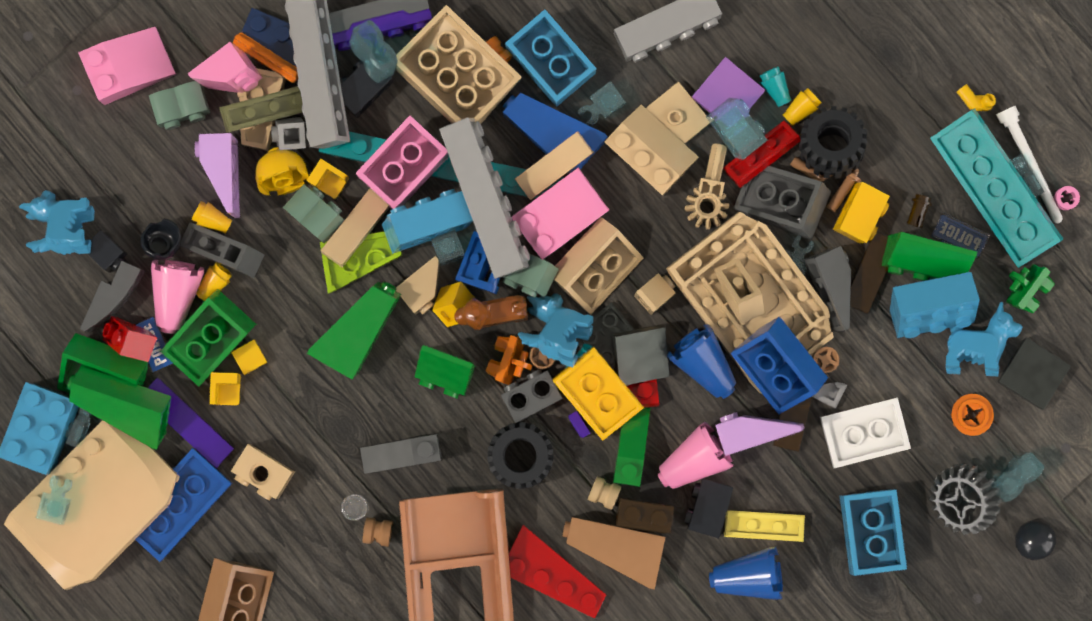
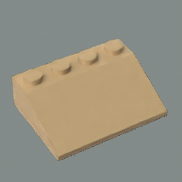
(456, 69)

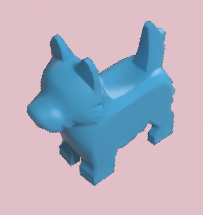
(63, 223)
(561, 329)
(981, 346)

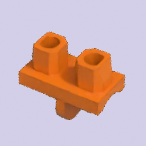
(512, 362)

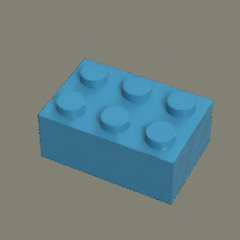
(550, 58)
(426, 220)
(934, 305)
(38, 428)
(873, 532)

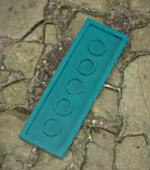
(996, 188)

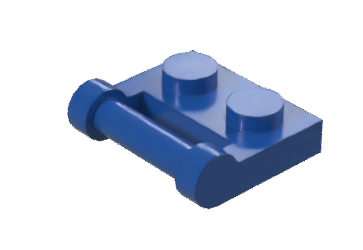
(475, 267)

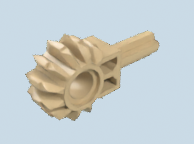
(710, 190)

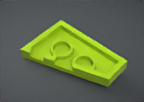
(369, 256)

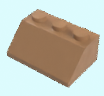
(235, 592)

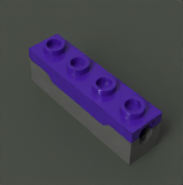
(389, 15)

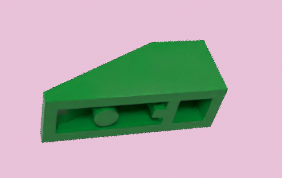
(632, 449)

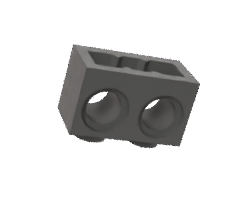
(534, 402)

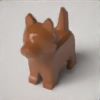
(492, 312)

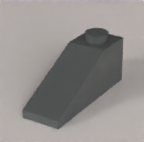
(222, 250)
(833, 284)
(401, 454)

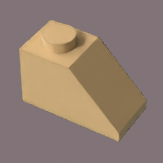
(421, 287)
(740, 291)
(655, 293)

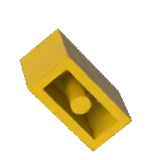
(861, 213)

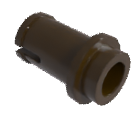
(918, 210)

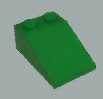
(208, 337)
(443, 371)

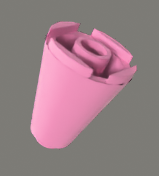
(174, 292)
(695, 459)

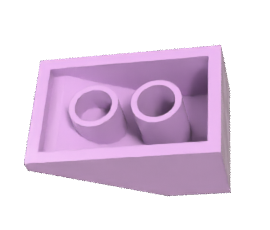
(221, 163)
(749, 431)

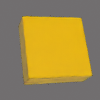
(249, 357)

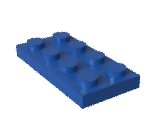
(192, 497)

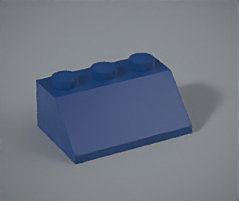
(779, 365)

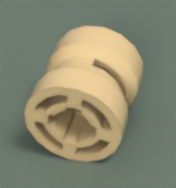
(604, 493)

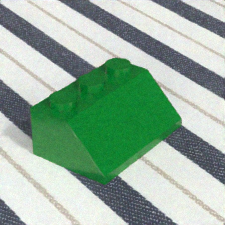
(925, 257)
(99, 357)

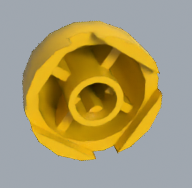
(280, 172)

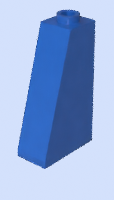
(549, 127)

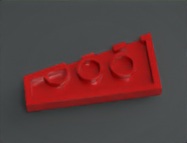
(547, 572)

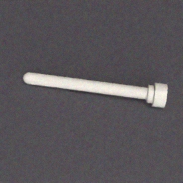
(1010, 118)

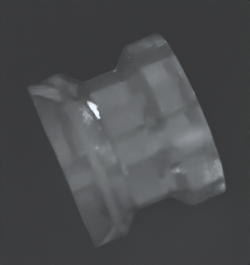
(351, 509)

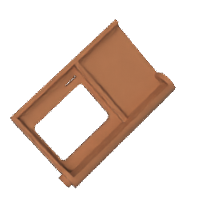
(453, 534)

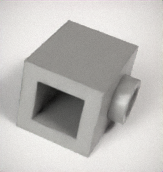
(289, 133)

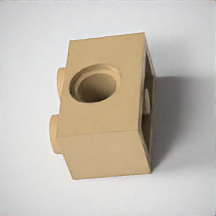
(278, 473)

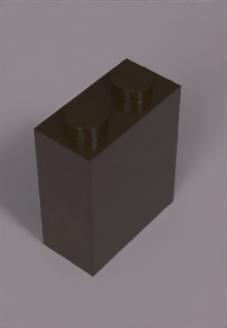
(644, 515)

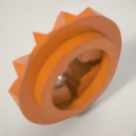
(984, 417)

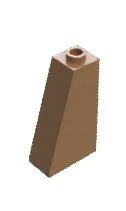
(623, 549)

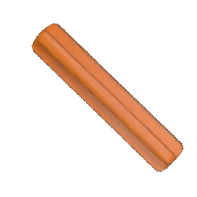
(266, 57)

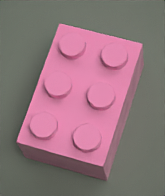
(403, 163)

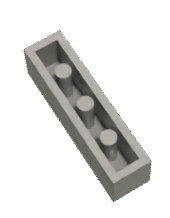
(665, 25)

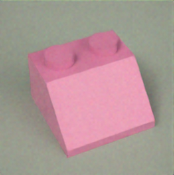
(227, 71)

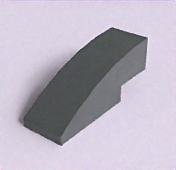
(112, 297)

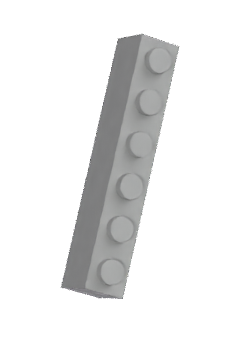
(317, 73)
(484, 197)

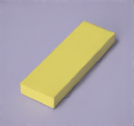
(764, 525)

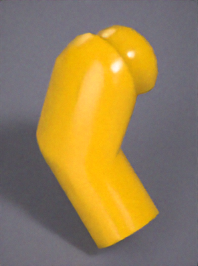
(979, 102)

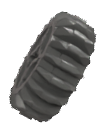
(971, 487)

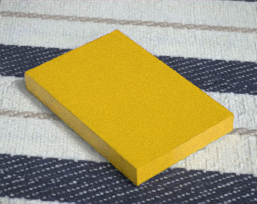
(598, 393)

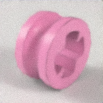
(1066, 206)

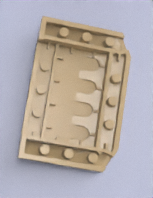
(776, 275)
(113, 497)

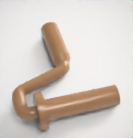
(843, 190)

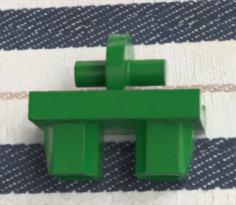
(1026, 285)

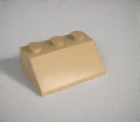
(651, 149)
(596, 265)

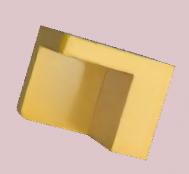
(328, 179)
(449, 300)
(225, 388)

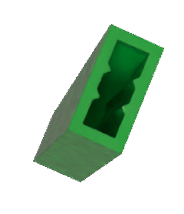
(355, 333)
(122, 404)

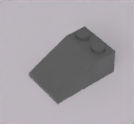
(784, 201)

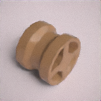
(829, 361)

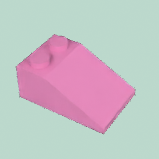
(126, 64)
(560, 213)

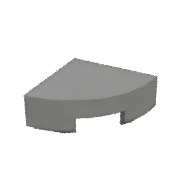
(831, 393)

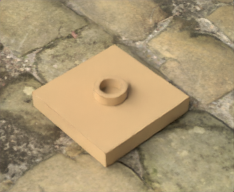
(679, 113)

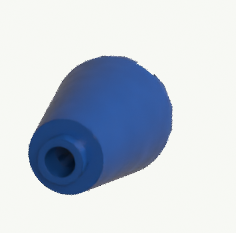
(704, 362)
(750, 576)

